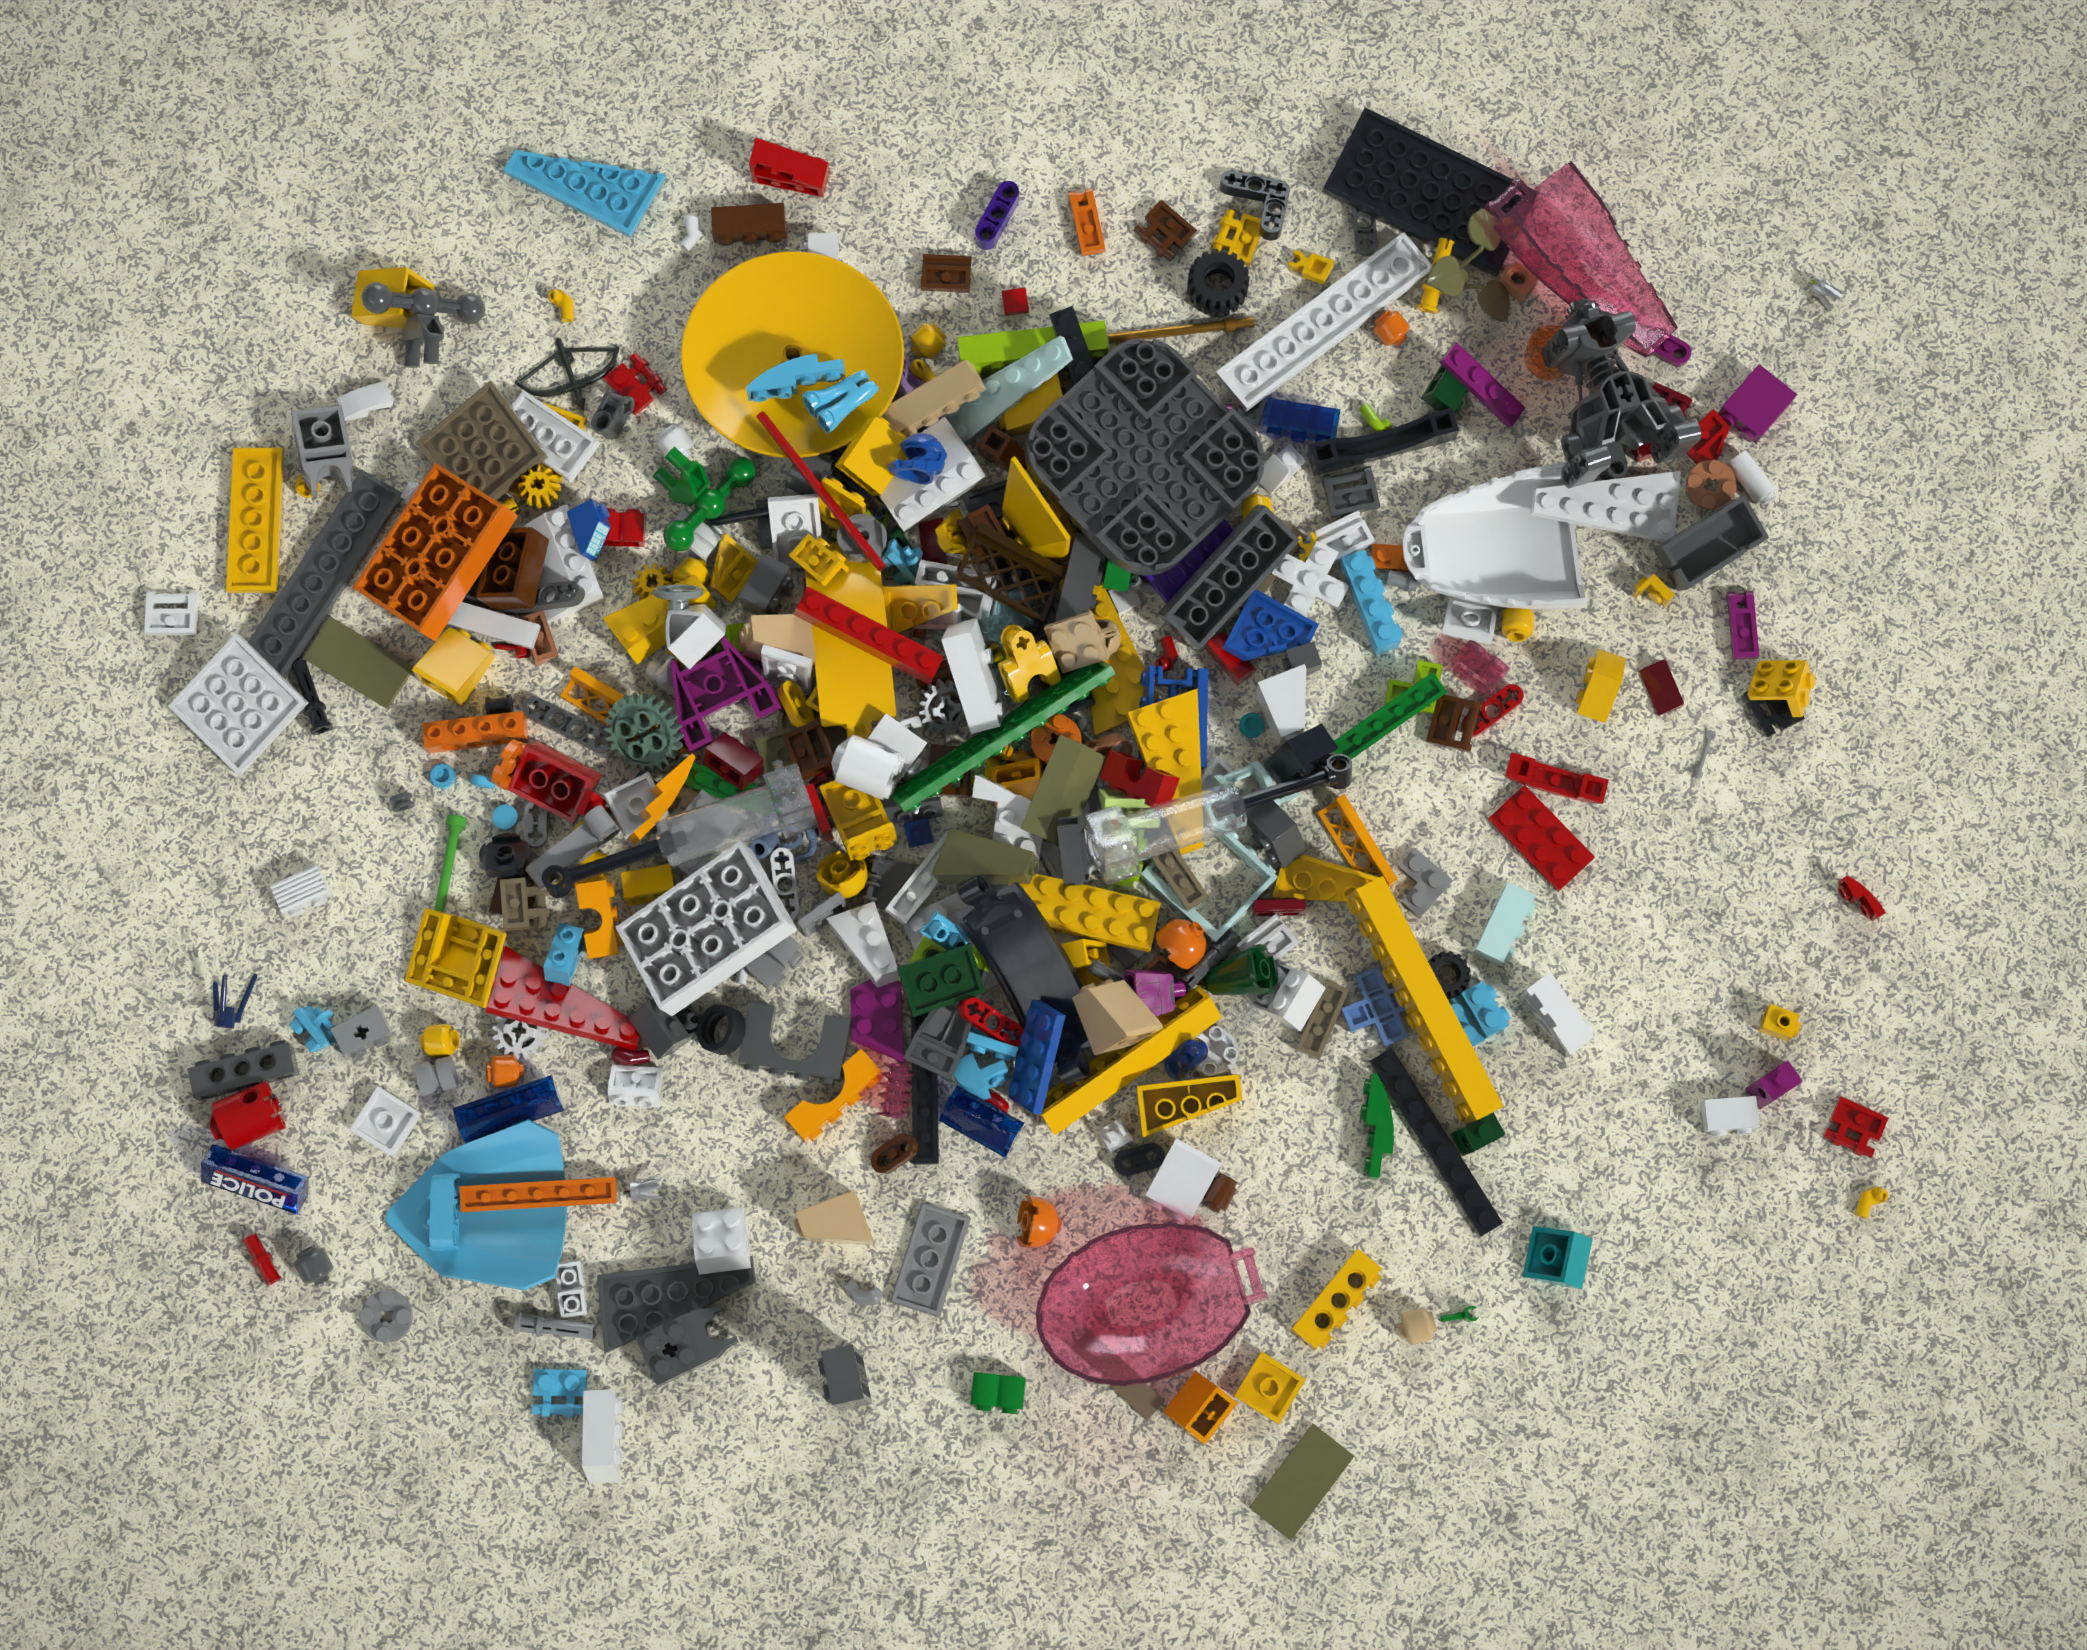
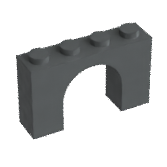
(824, 1063)

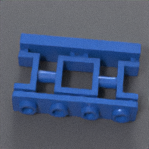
(1197, 679)

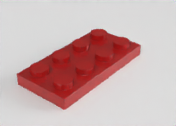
(1541, 838)

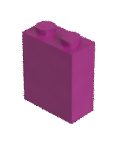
(1757, 404)

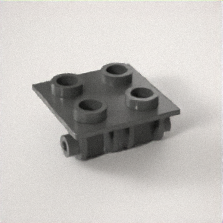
(883, 880)

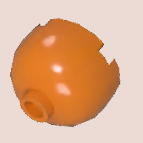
(1184, 942)
(1038, 1222)

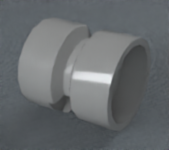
(435, 1076)

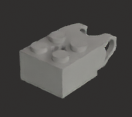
(323, 446)

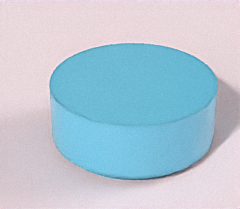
(442, 775)
(481, 781)
(505, 817)

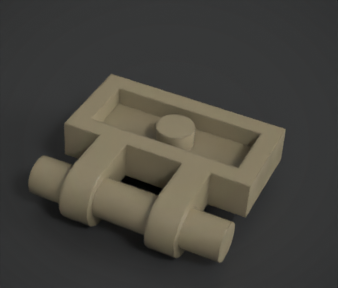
(515, 904)

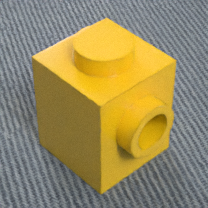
(1780, 1023)

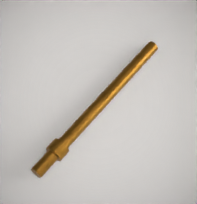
(1229, 324)

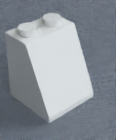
(1284, 703)
(1182, 1181)

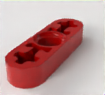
(1511, 705)
(1002, 1021)

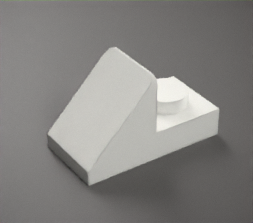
(1281, 468)

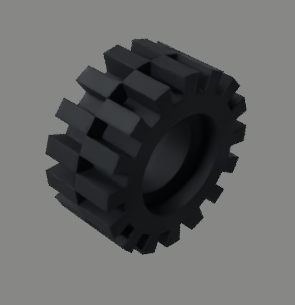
(1460, 967)

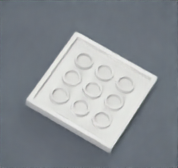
(238, 704)

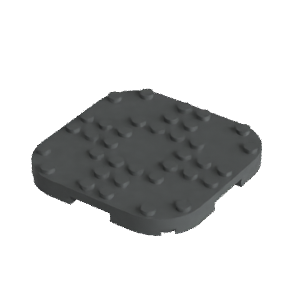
(1144, 457)

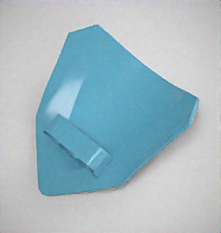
(487, 1246)

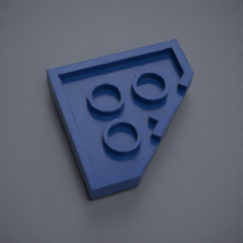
(1267, 628)

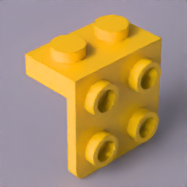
(850, 503)
(1783, 681)

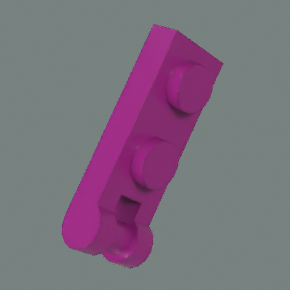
(1743, 625)

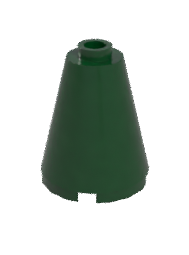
(1244, 974)

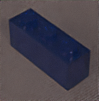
(1299, 421)
(981, 1121)

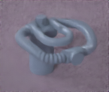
(767, 844)

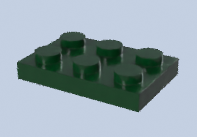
(940, 979)

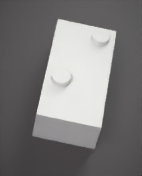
(974, 675)

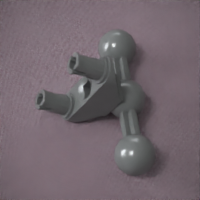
(423, 325)

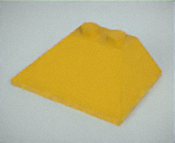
(1031, 517)
(455, 956)

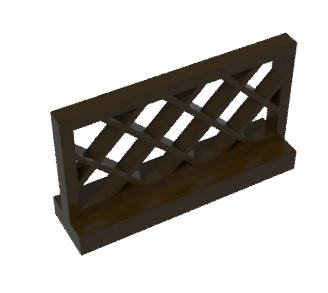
(1014, 554)

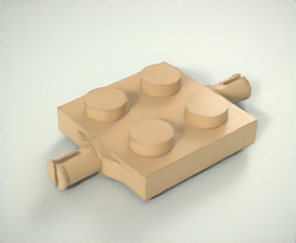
(1078, 641)

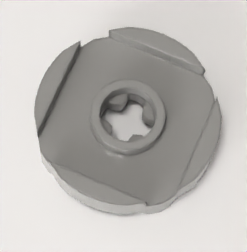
(871, 529)
(371, 1315)

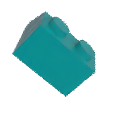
(1557, 1257)

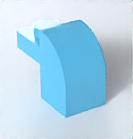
(980, 1080)

